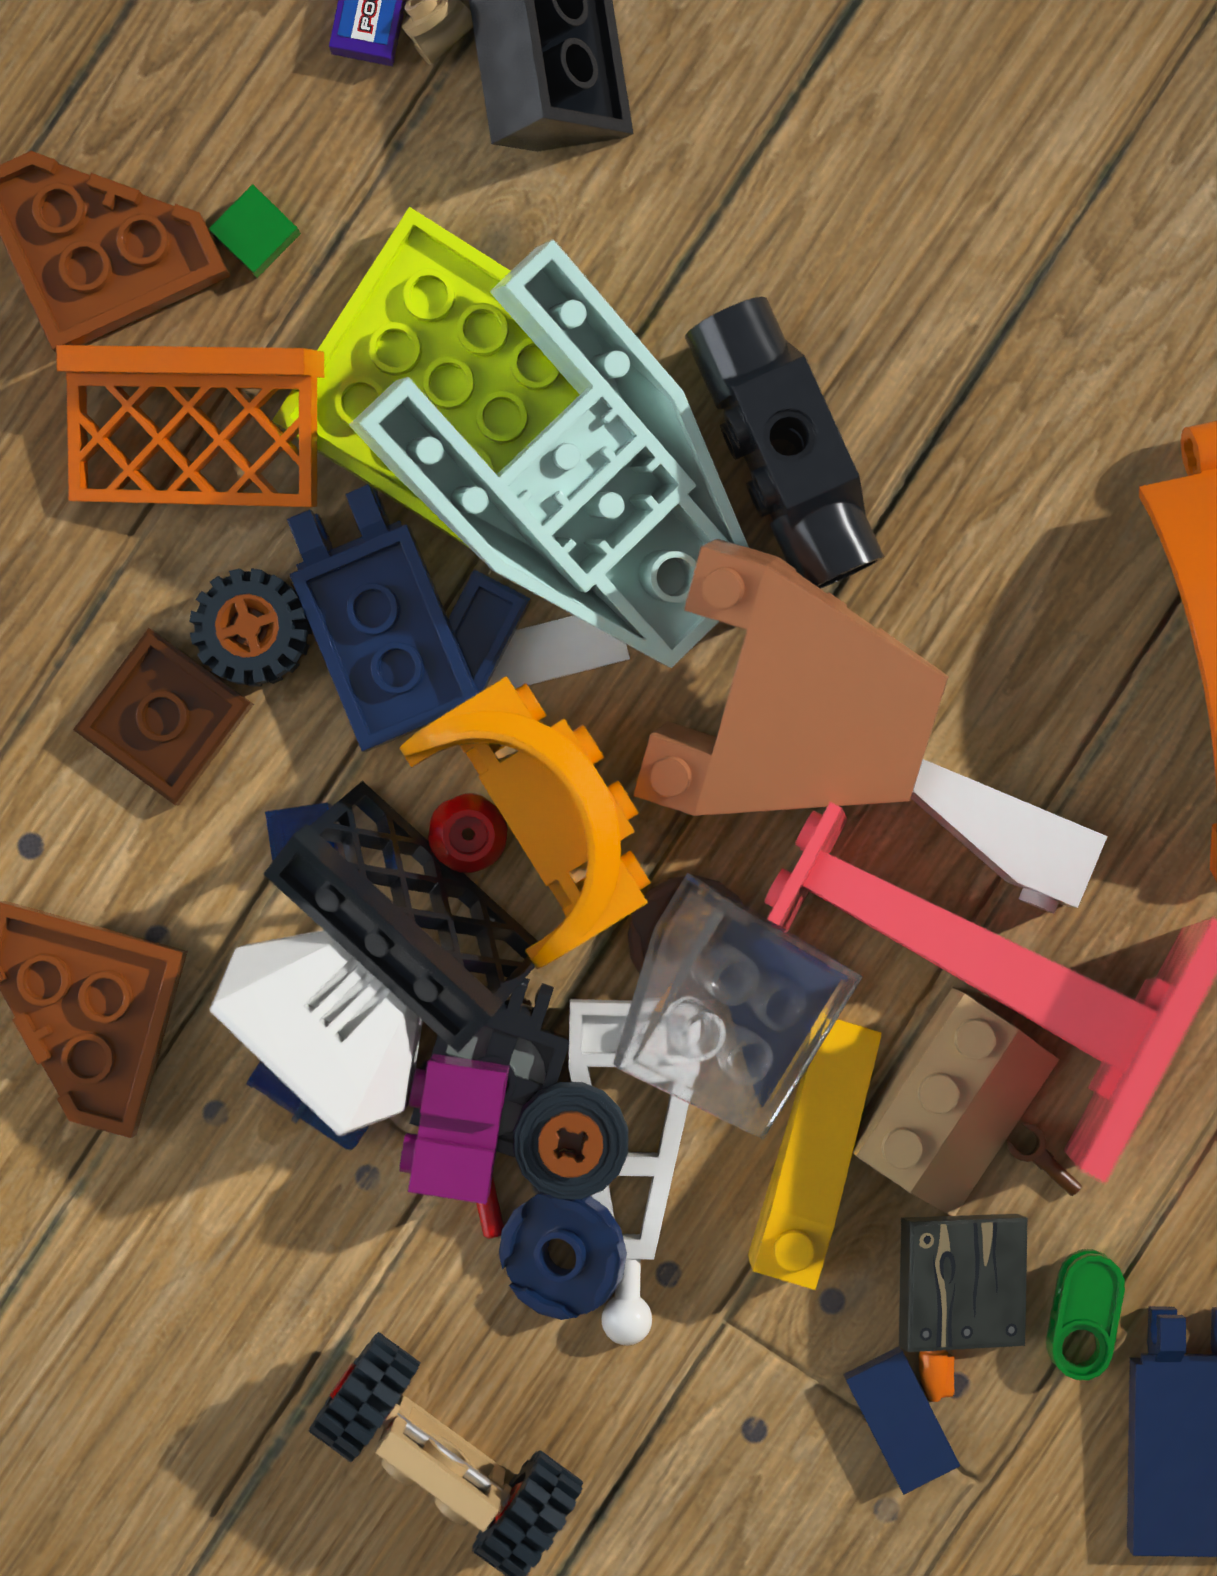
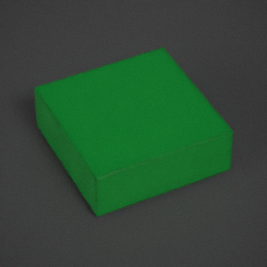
(254, 231)

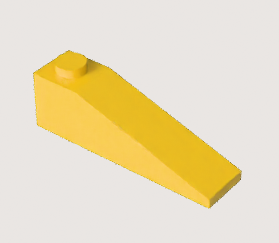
(815, 1158)

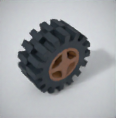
(226, 614)

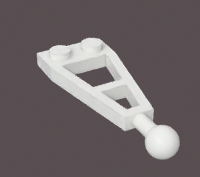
(593, 1042)

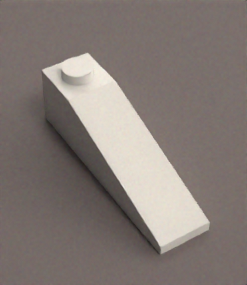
(1015, 839)

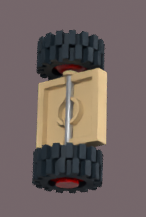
(513, 1519)

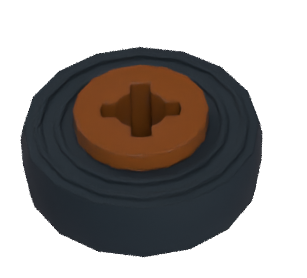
(576, 1111)

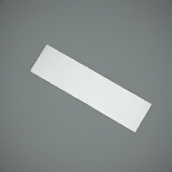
(557, 651)

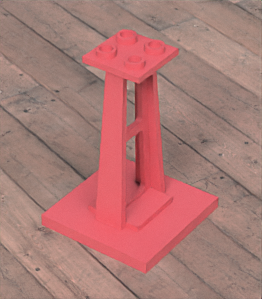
(1124, 1034)

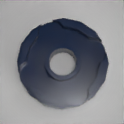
(542, 1283)

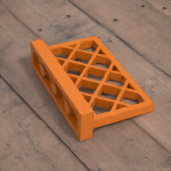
(191, 368)

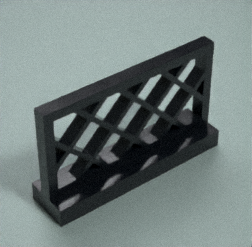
(390, 934)

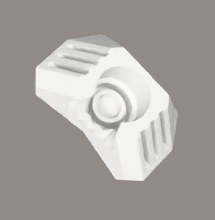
(322, 1027)

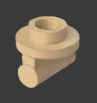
(436, 25)

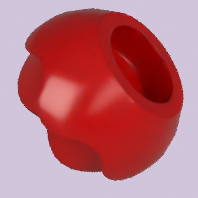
(464, 812)

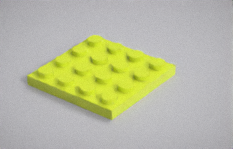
(433, 320)

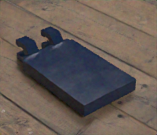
(379, 623)
(1172, 1443)

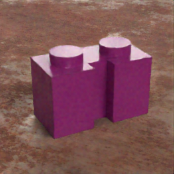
(457, 1128)

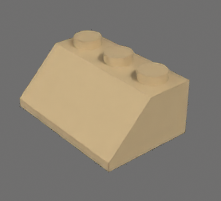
(952, 1102)

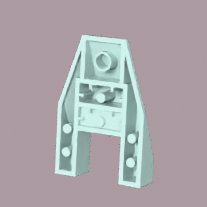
(604, 499)

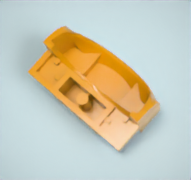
(551, 805)

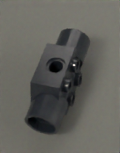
(774, 396)

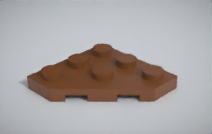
(98, 248)
(89, 1010)

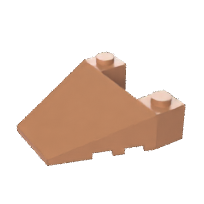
(814, 706)

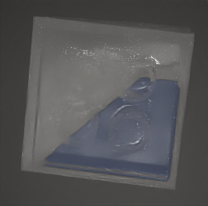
(729, 1008)

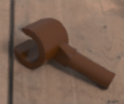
(1045, 1160)

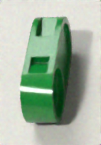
(1090, 1299)

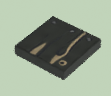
(962, 1282)

